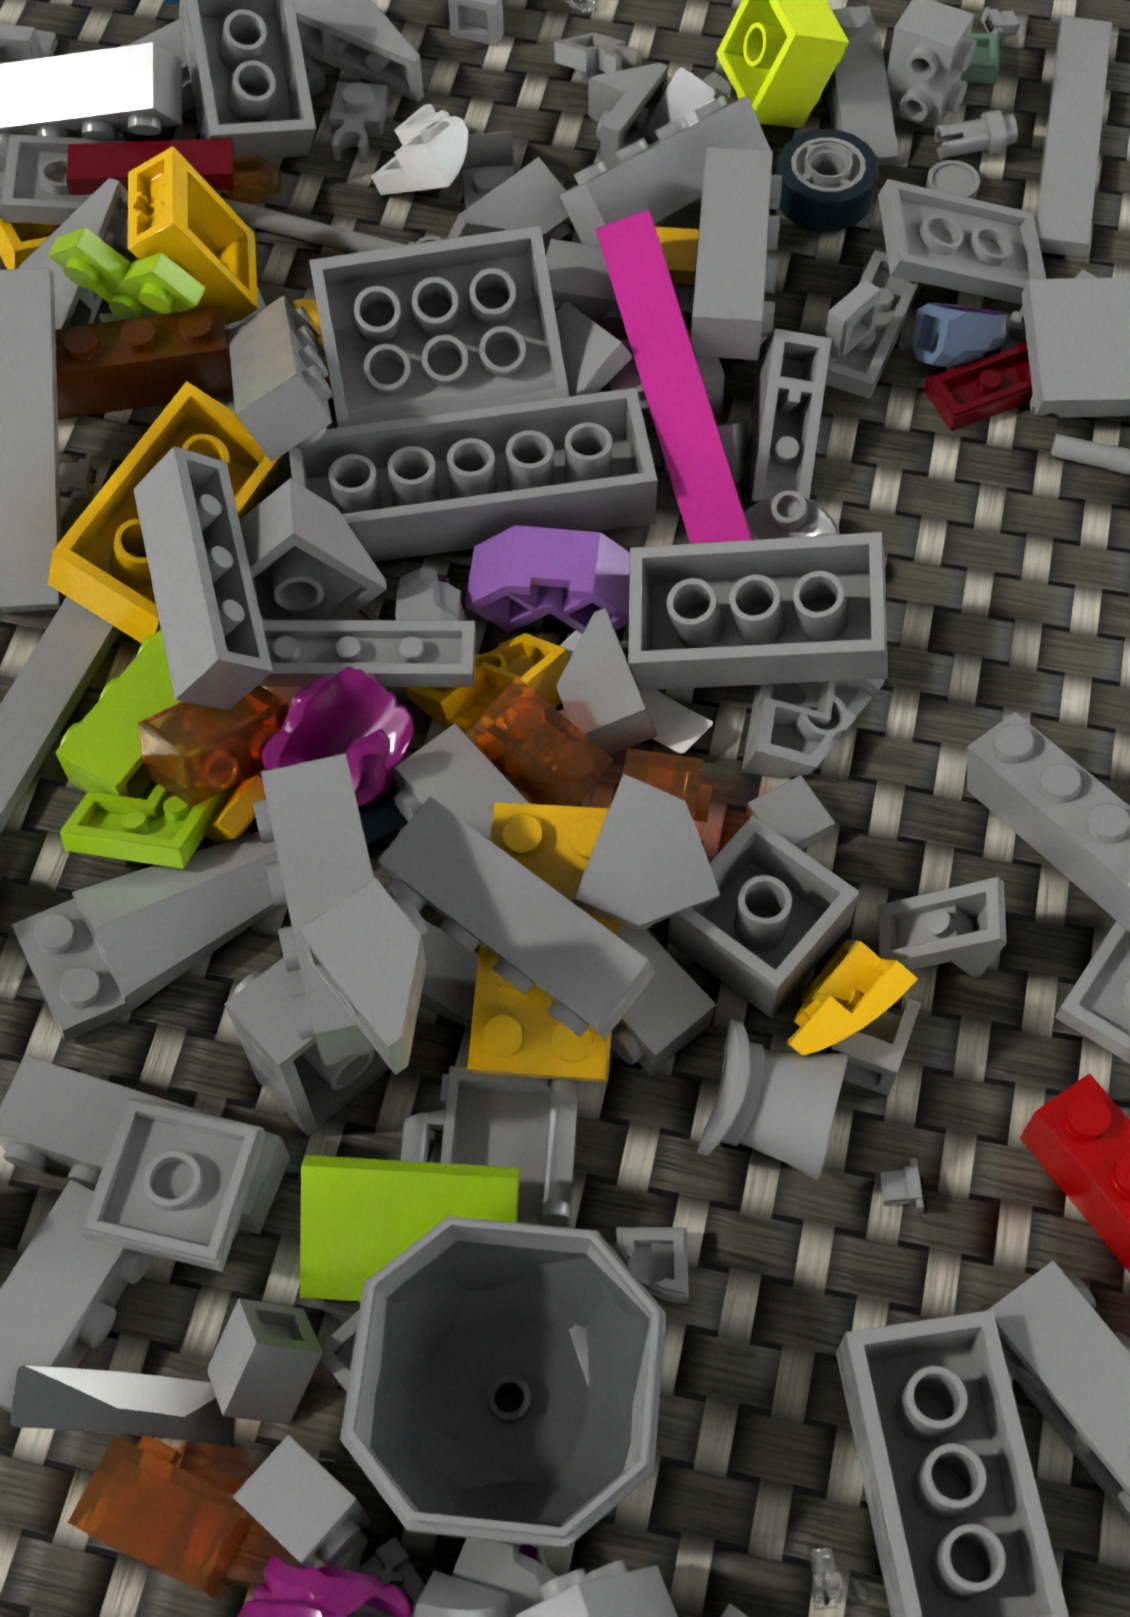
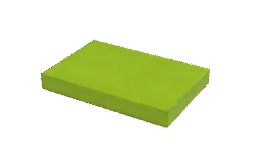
(372, 1210)

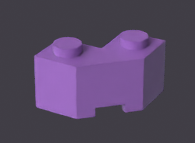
(547, 572)

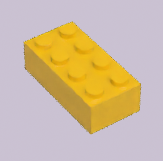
(104, 552)

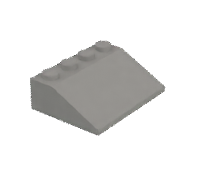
(439, 327)

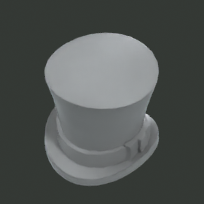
(775, 1102)

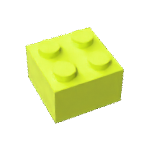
(782, 56)

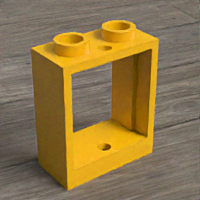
(195, 228)

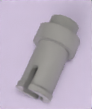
(986, 134)

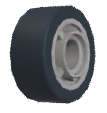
(827, 180)

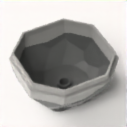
(493, 1312)

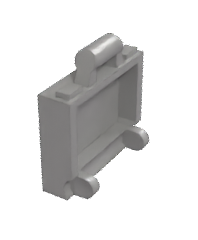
(1078, 345)
(507, 1125)

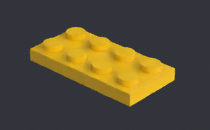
(514, 1030)

